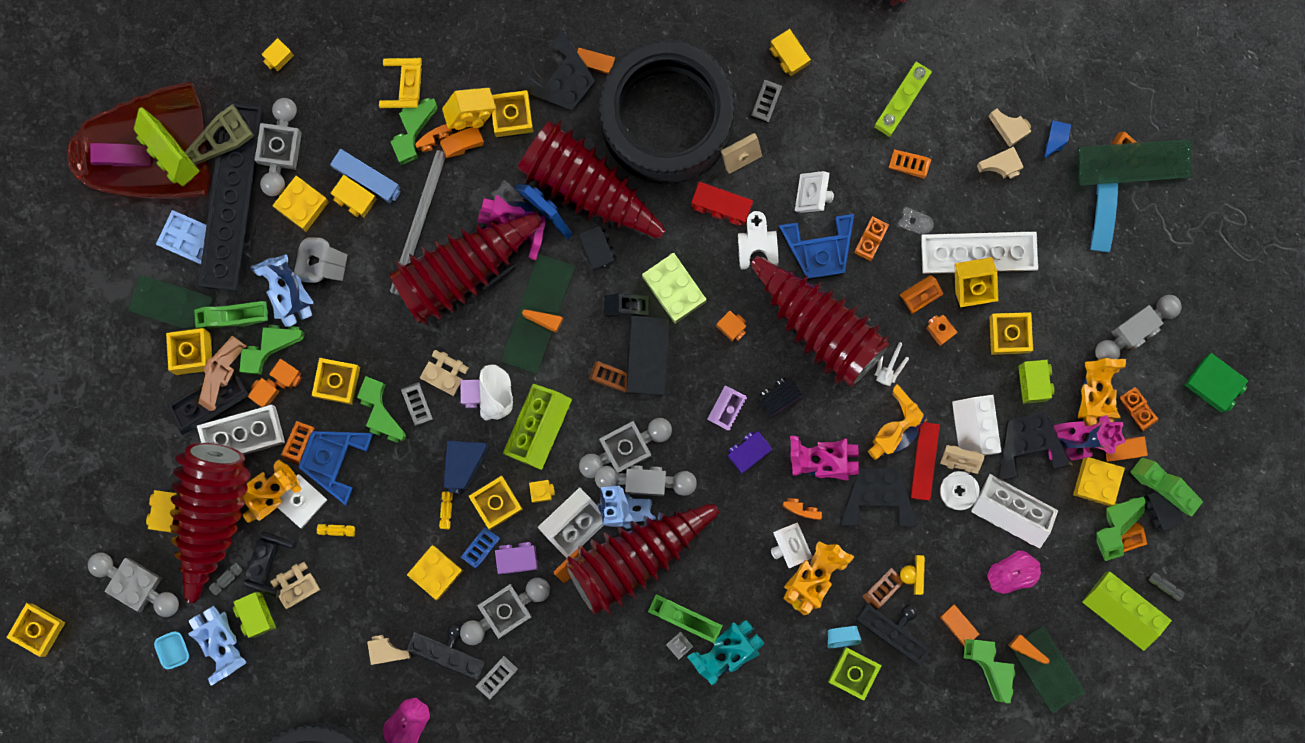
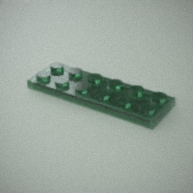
(1134, 161)
(544, 295)

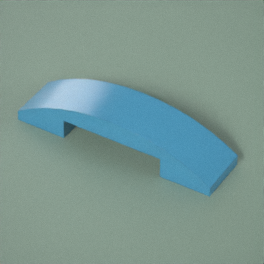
(1104, 217)

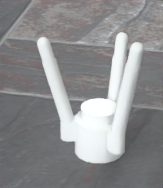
(886, 375)

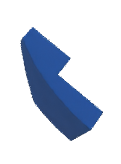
(1058, 137)

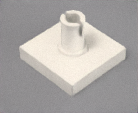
(813, 192)
(302, 505)
(791, 545)

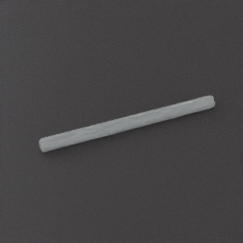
(422, 210)

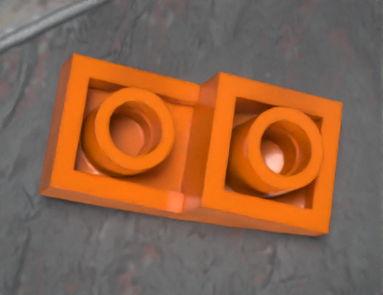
(461, 141)
(427, 142)
(871, 238)
(1138, 409)
(1132, 448)
(797, 508)

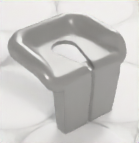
(330, 264)

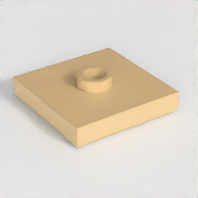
(741, 153)

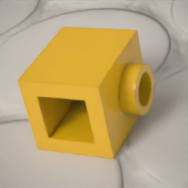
(277, 55)
(541, 491)

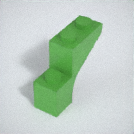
(414, 121)
(232, 315)
(273, 340)
(380, 420)
(1168, 485)
(1121, 519)
(685, 618)
(998, 674)

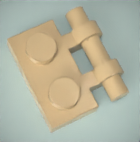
(441, 378)
(962, 459)
(297, 591)

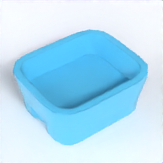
(843, 637)
(171, 650)

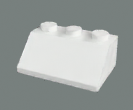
(977, 425)
(572, 523)

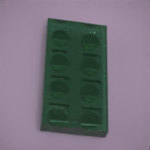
(167, 302)
(1052, 680)

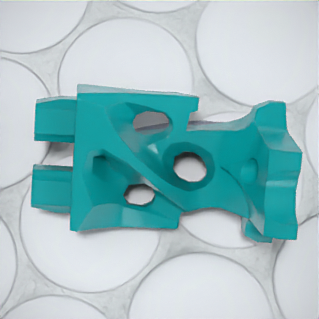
(737, 652)

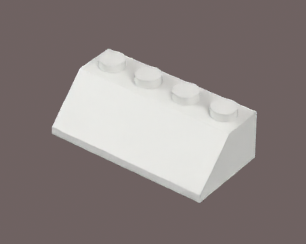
(1015, 511)

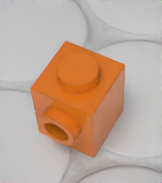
(732, 326)
(941, 329)
(285, 375)
(263, 392)

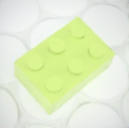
(674, 288)

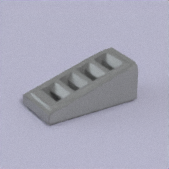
(757, 105)
(416, 386)
(508, 666)

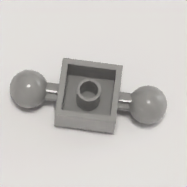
(278, 146)
(1141, 325)
(625, 447)
(646, 482)
(133, 584)
(504, 611)

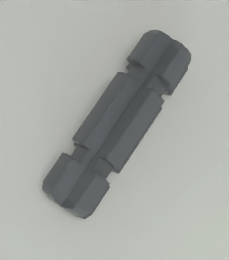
(227, 577)
(1166, 586)

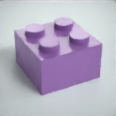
(516, 559)

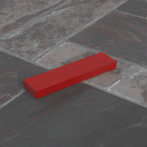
(925, 461)

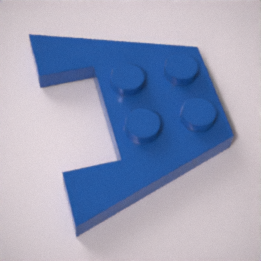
(547, 208)
(822, 255)
(325, 456)

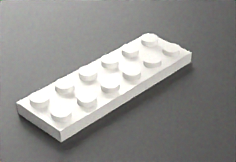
(1009, 250)

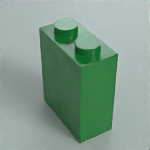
(1217, 383)

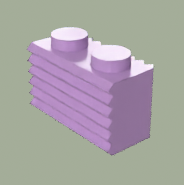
(727, 408)

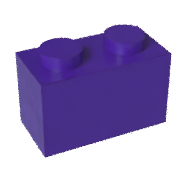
(749, 452)

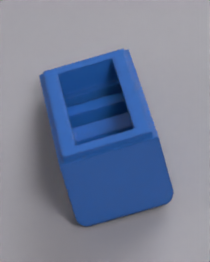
(468, 559)

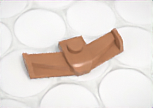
(218, 372)

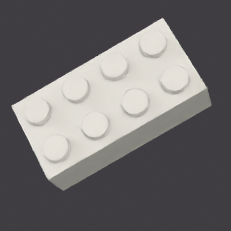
(245, 431)

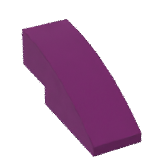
(119, 154)

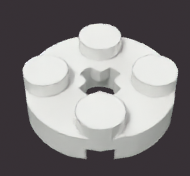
(966, 482)

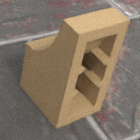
(1010, 128)
(1005, 163)
(383, 651)

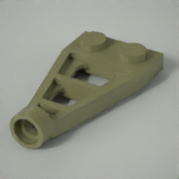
(235, 126)

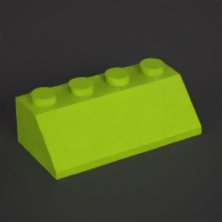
(164, 148)
(537, 426)
(1126, 610)

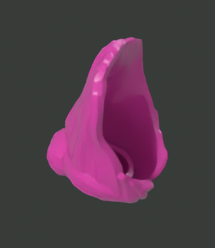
(1014, 573)
(406, 722)

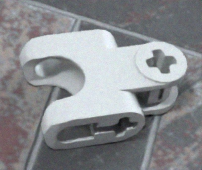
(757, 240)

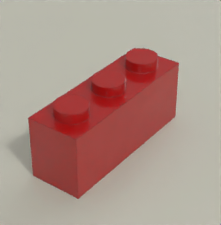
(721, 204)

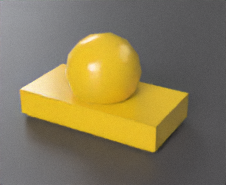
(914, 575)

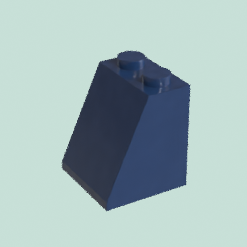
(462, 464)

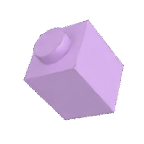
(470, 393)

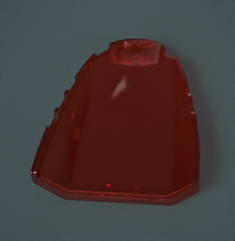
(178, 112)

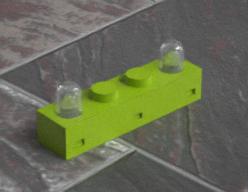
(903, 99)

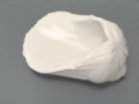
(495, 393)

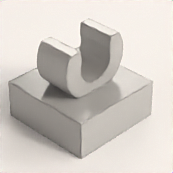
(679, 645)

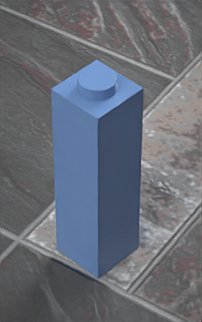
(365, 176)

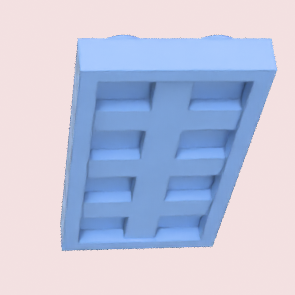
(183, 236)

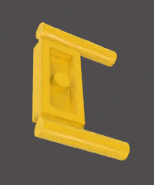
(409, 83)

